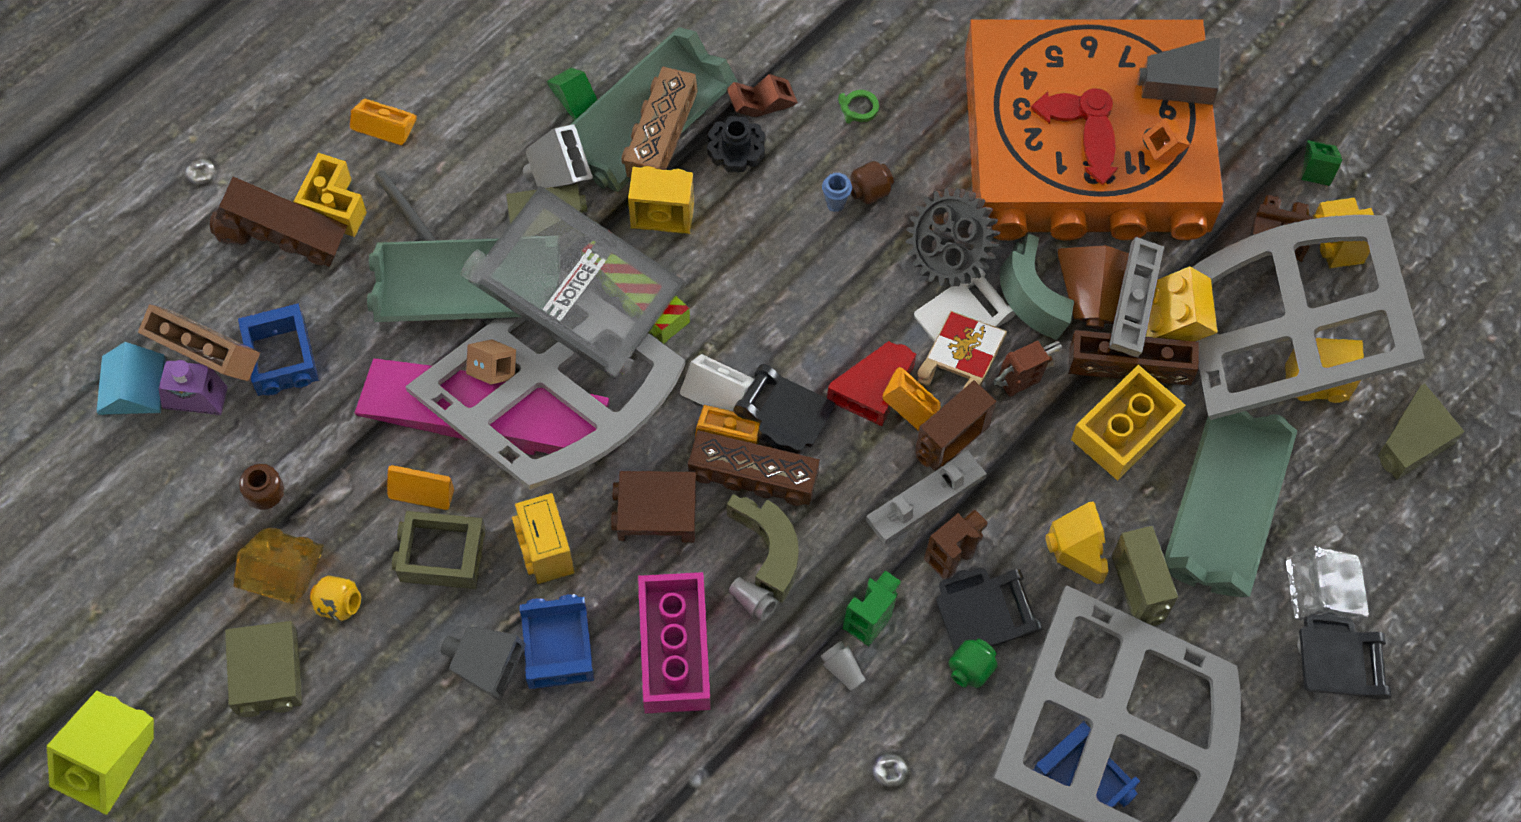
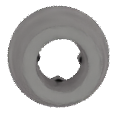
(756, 600)
(842, 664)

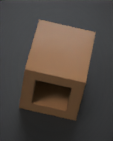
(490, 361)

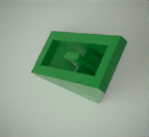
(573, 91)
(1320, 163)

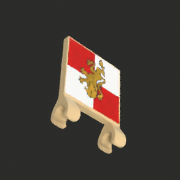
(963, 348)

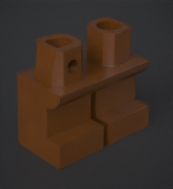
(1271, 216)
(954, 541)

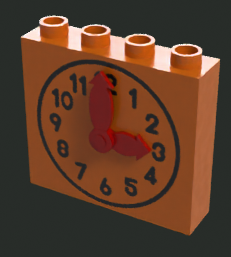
(1064, 128)

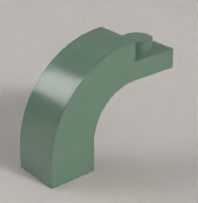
(1027, 294)

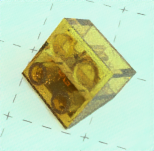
(277, 565)

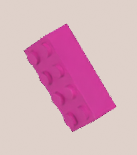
(674, 643)

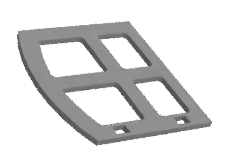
(1303, 323)
(544, 372)
(1111, 720)

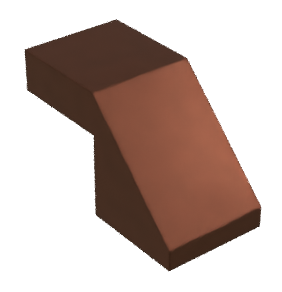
(766, 97)

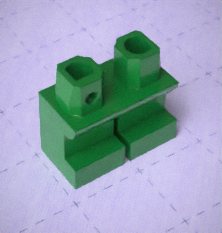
(868, 618)

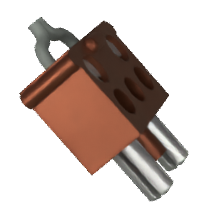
(1026, 366)

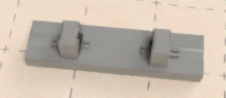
(1136, 297)
(925, 497)

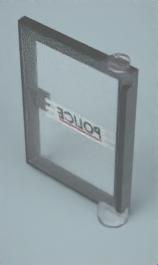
(575, 282)

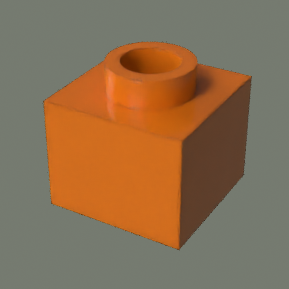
(1166, 140)

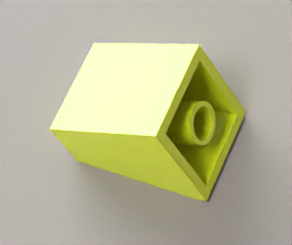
(99, 751)

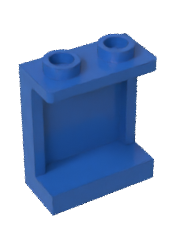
(556, 642)
(1063, 760)

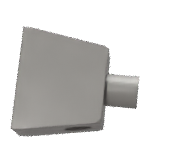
(557, 159)

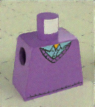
(187, 388)

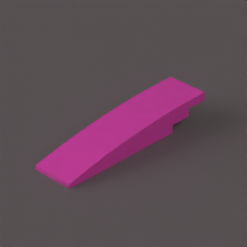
(532, 425)

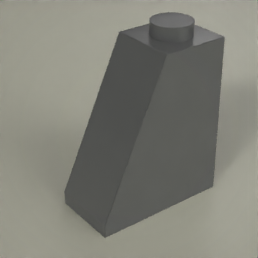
(1183, 73)

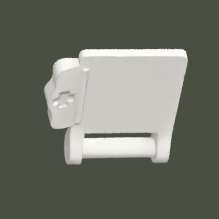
(961, 300)

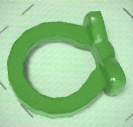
(851, 115)

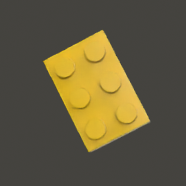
(1127, 422)

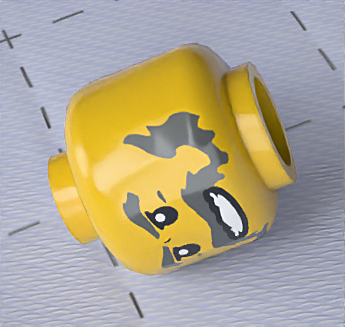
(335, 598)

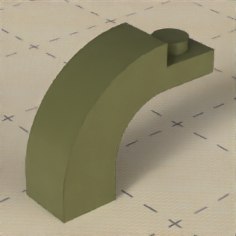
(780, 537)

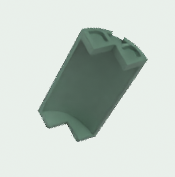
(609, 122)
(426, 282)
(1230, 502)

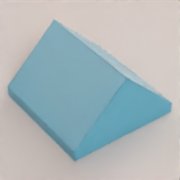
(130, 381)

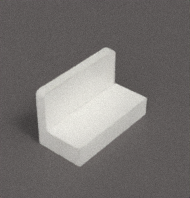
(714, 383)

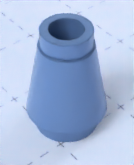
(836, 191)

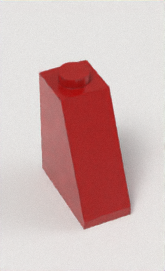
(864, 384)

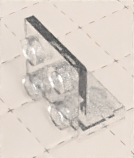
(1326, 582)

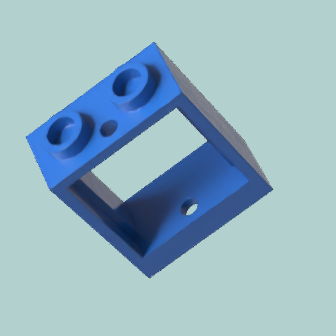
(272, 324)

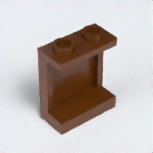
(655, 504)

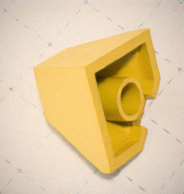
(1078, 542)

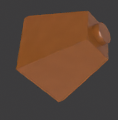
(1093, 281)

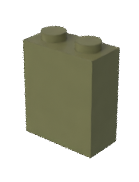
(263, 668)

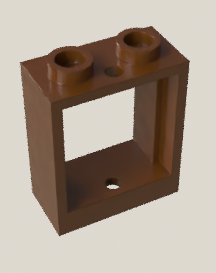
(954, 426)

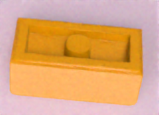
(382, 121)
(910, 398)
(727, 424)
(419, 487)

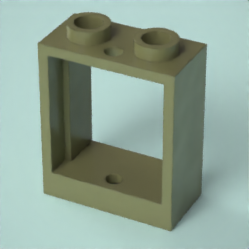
(1144, 575)
(462, 578)

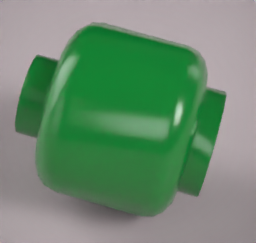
(973, 663)

